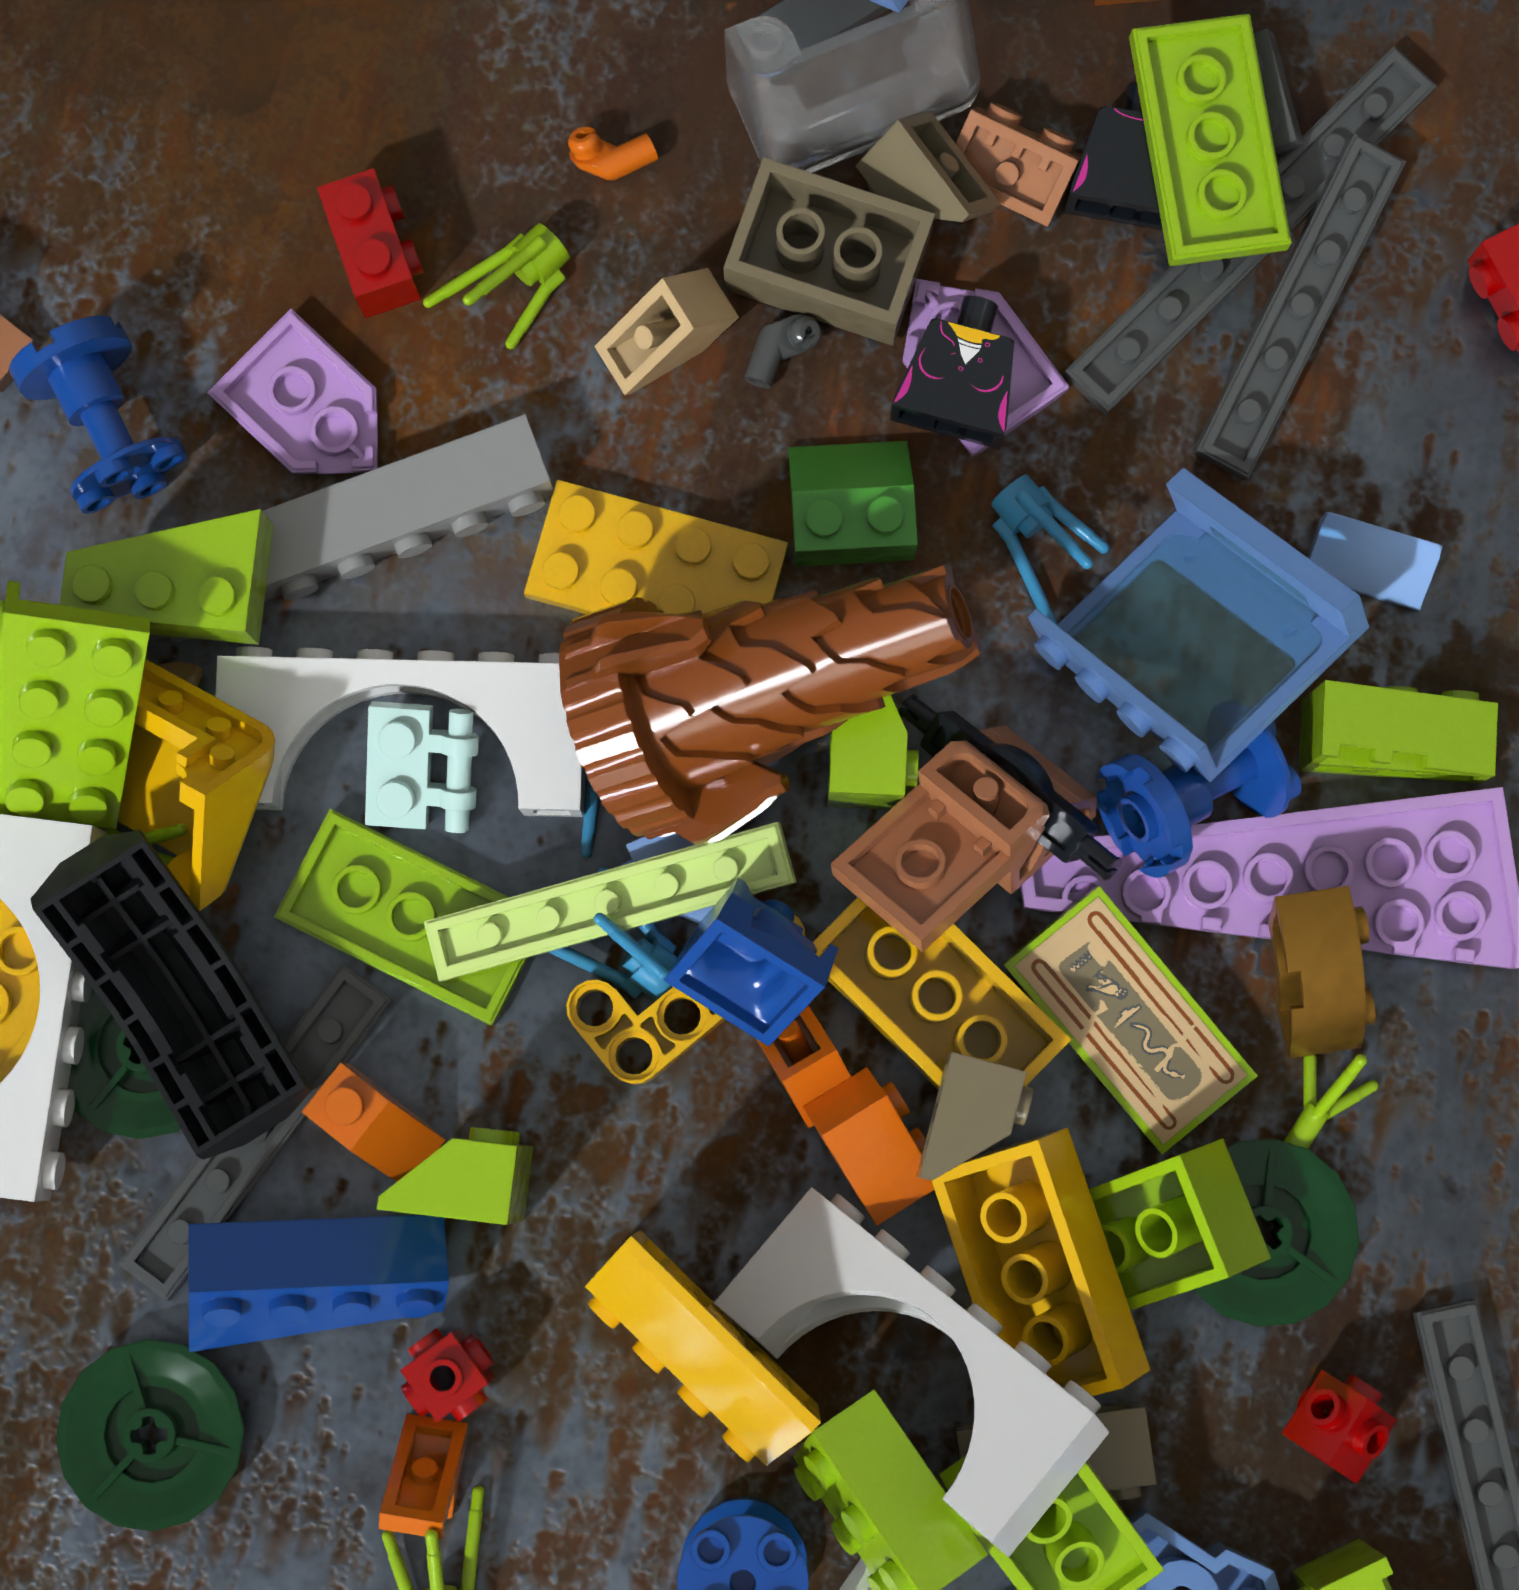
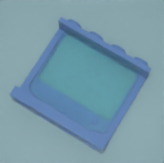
(1204, 630)

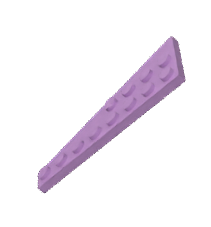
(1423, 868)

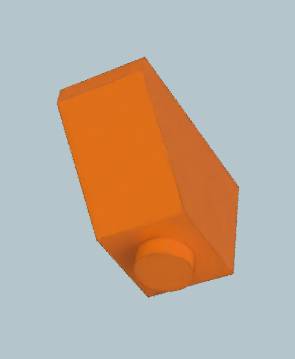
(805, 1061)
(371, 1122)

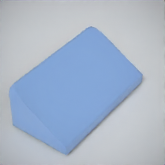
(1375, 559)

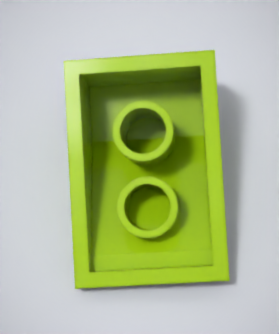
(871, 761)
(1179, 1225)
(1077, 1542)

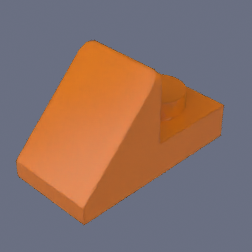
(424, 1476)

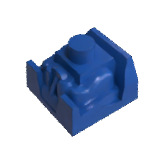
(751, 964)

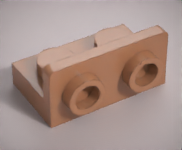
(1017, 164)

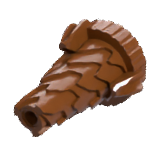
(695, 705)

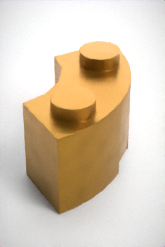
(1320, 971)

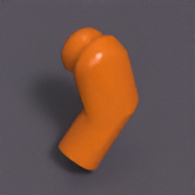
(607, 160)

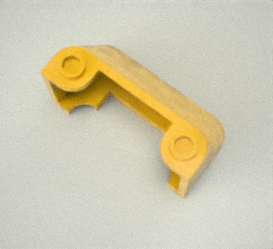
(194, 767)

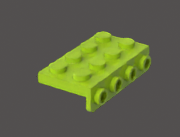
(67, 708)

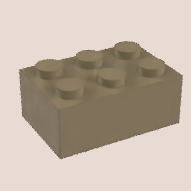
(828, 251)

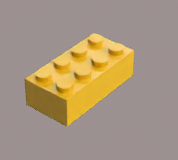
(936, 997)
(1042, 1260)

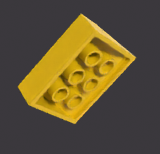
(703, 1349)

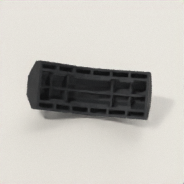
(171, 992)

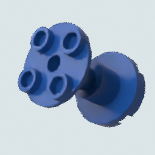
(80, 376)
(1155, 809)
(743, 1547)

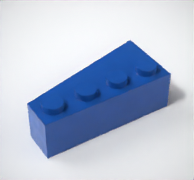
(311, 1276)

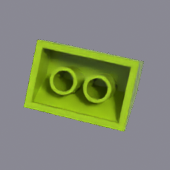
(468, 1180)

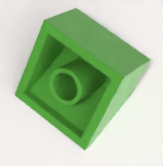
(852, 503)

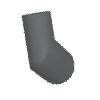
(779, 342)

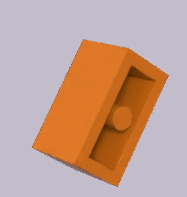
(871, 1143)

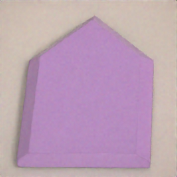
(1033, 376)
(303, 401)

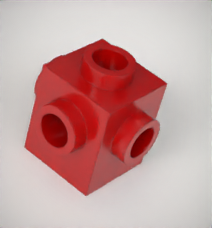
(469, 1363)
(1341, 1424)

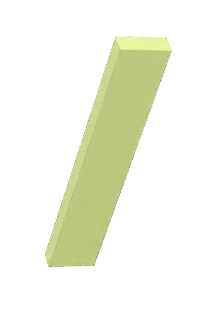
(626, 894)

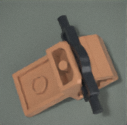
(977, 818)

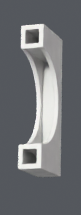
(510, 697)
(36, 1091)
(1025, 1426)

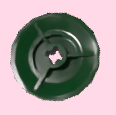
(111, 1084)
(1312, 1236)
(117, 1470)

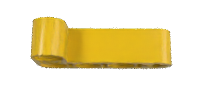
(647, 1026)

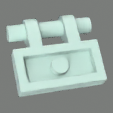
(400, 766)

